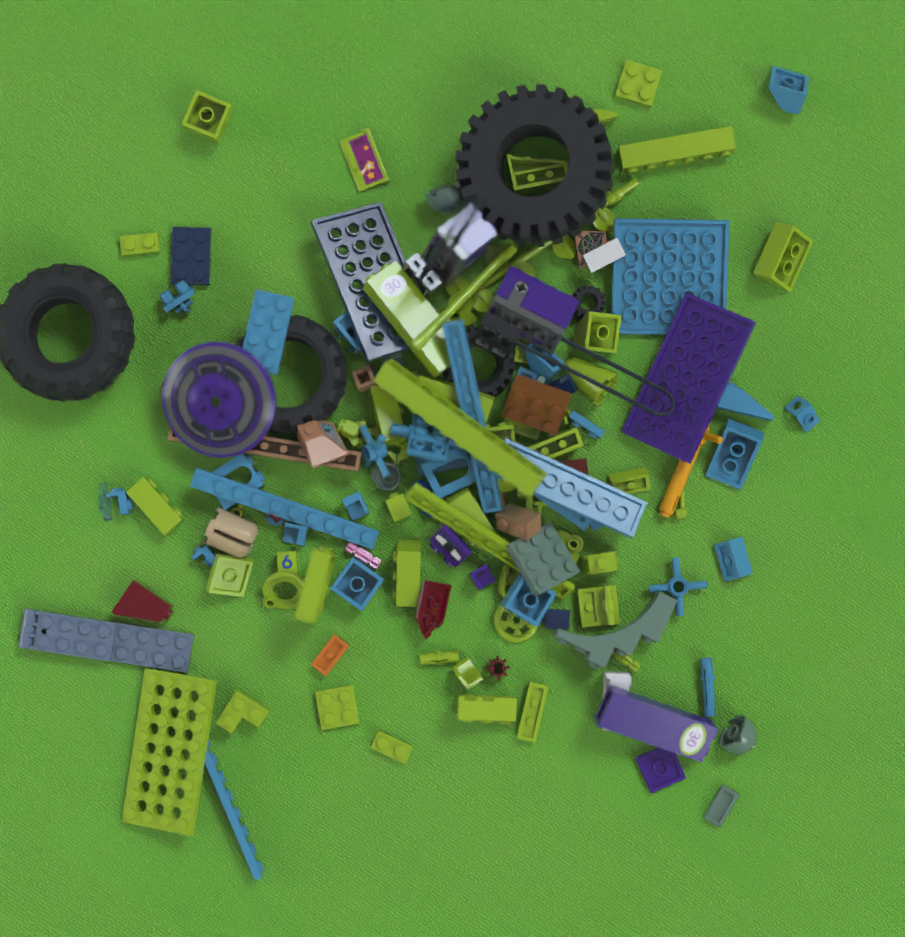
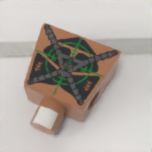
(586, 242)

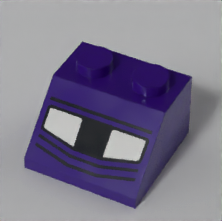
(450, 546)

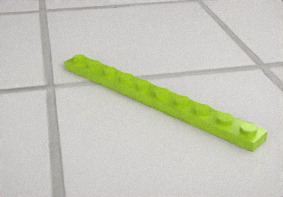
(470, 529)

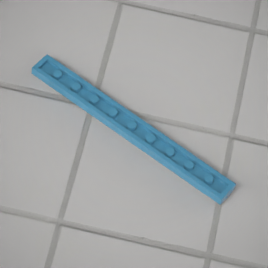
(471, 405)
(284, 508)

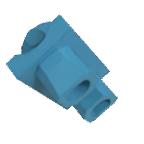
(185, 291)

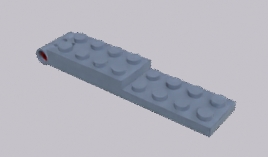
(106, 640)

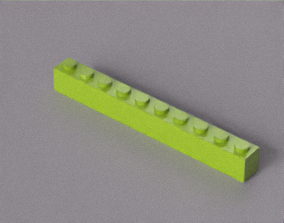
(460, 427)

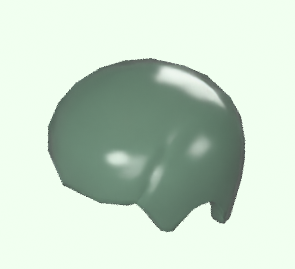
(390, 482)

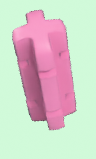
(363, 555)

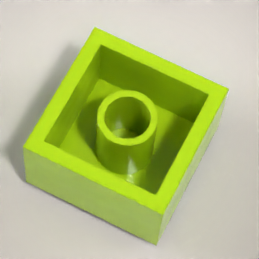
(207, 116)

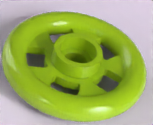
(517, 636)

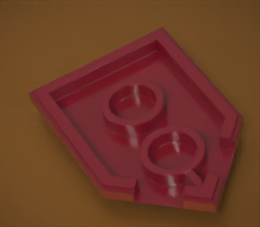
(432, 606)

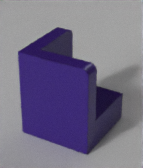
(482, 576)

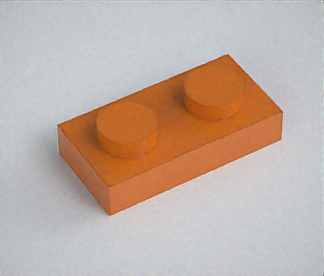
(330, 655)

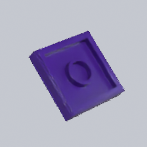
(660, 768)

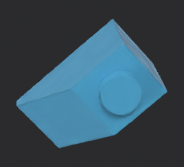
(541, 366)

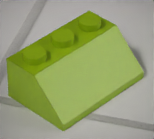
(783, 256)

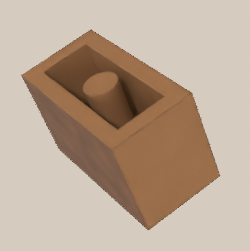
(518, 521)

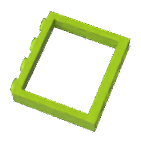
(316, 585)

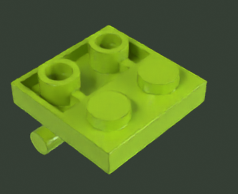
(598, 606)

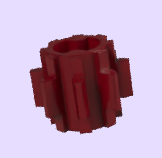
(503, 667)

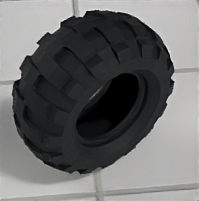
(110, 343)

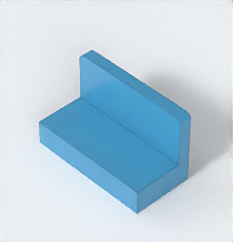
(733, 559)

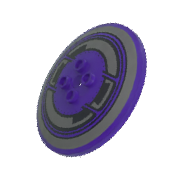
(244, 395)

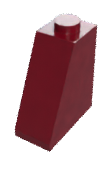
(143, 604)

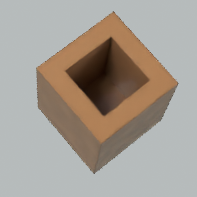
(364, 378)

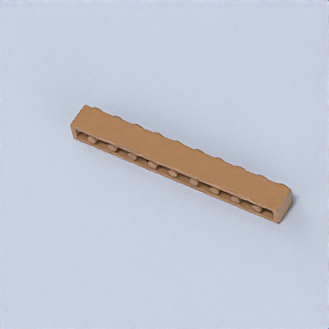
(293, 451)

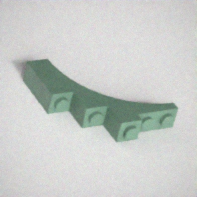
(648, 625)

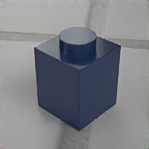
(556, 619)

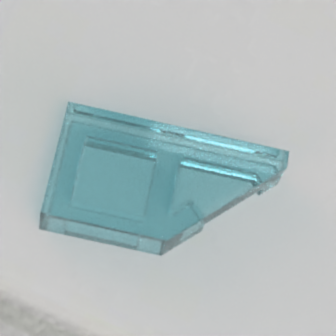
(105, 502)

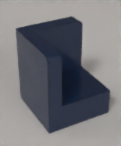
(564, 383)

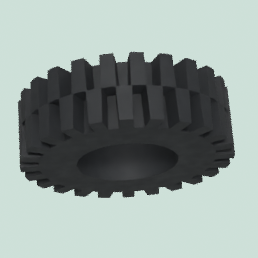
(529, 116)

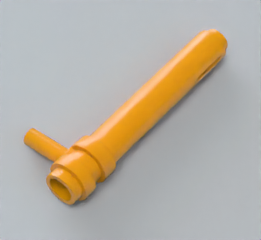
(680, 478)

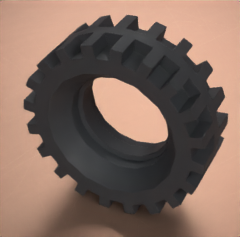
(501, 376)

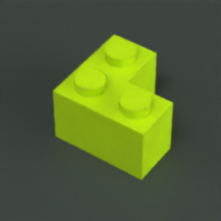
(242, 707)

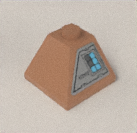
(321, 442)

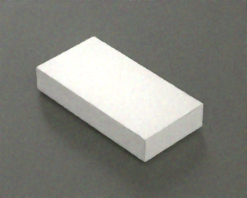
(604, 255)

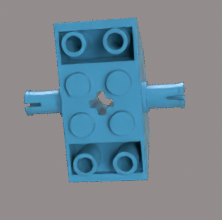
(423, 439)

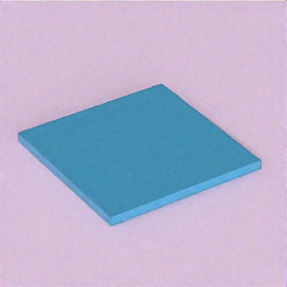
(663, 265)

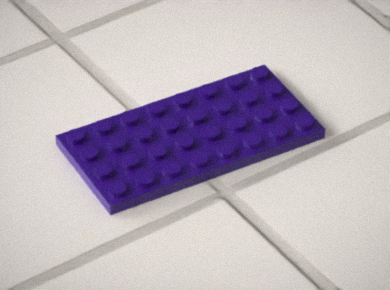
(695, 369)

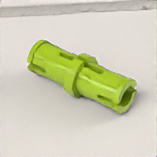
(439, 657)

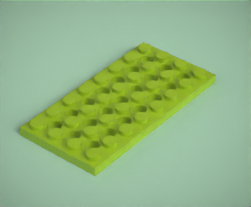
(196, 746)

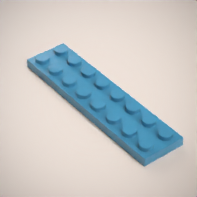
(584, 494)

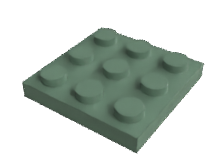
(543, 560)

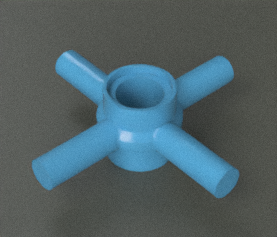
(374, 451)
(669, 587)

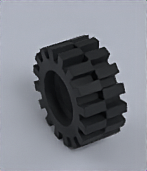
(595, 294)

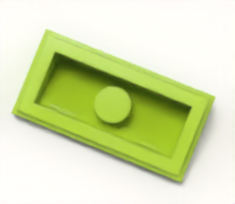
(631, 480)

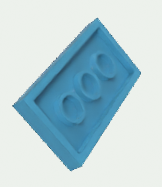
(268, 328)

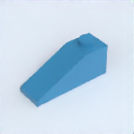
(739, 402)

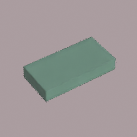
(721, 805)

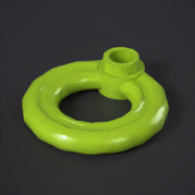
(271, 598)

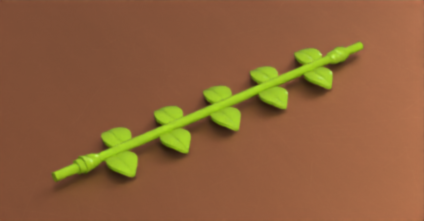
(564, 250)

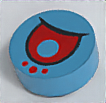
(274, 520)

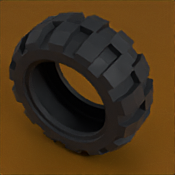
(333, 380)

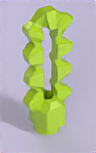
(350, 430)

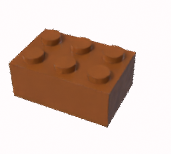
(536, 404)

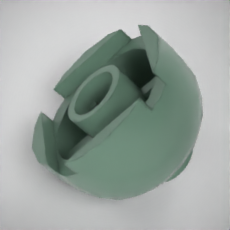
(445, 198)
(739, 737)

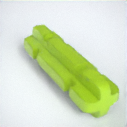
(627, 661)

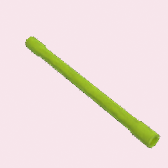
(425, 336)

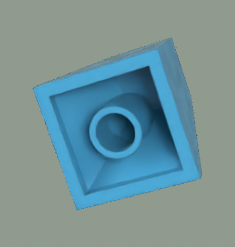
(788, 89)

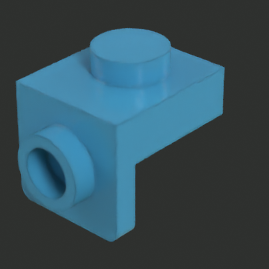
(125, 502)

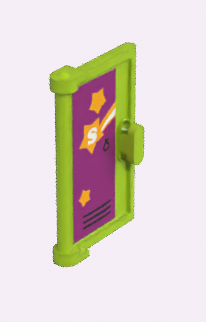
(362, 153)

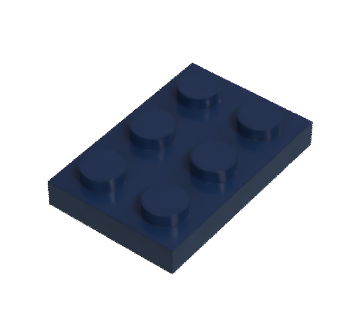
(191, 255)

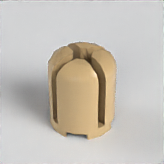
(231, 534)

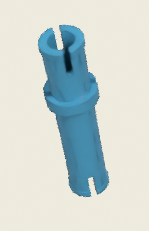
(708, 686)

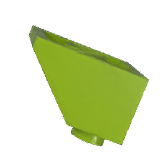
(598, 332)

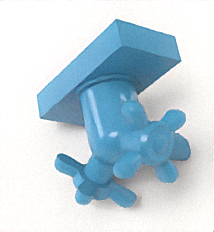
(345, 329)

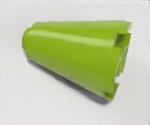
(595, 372)

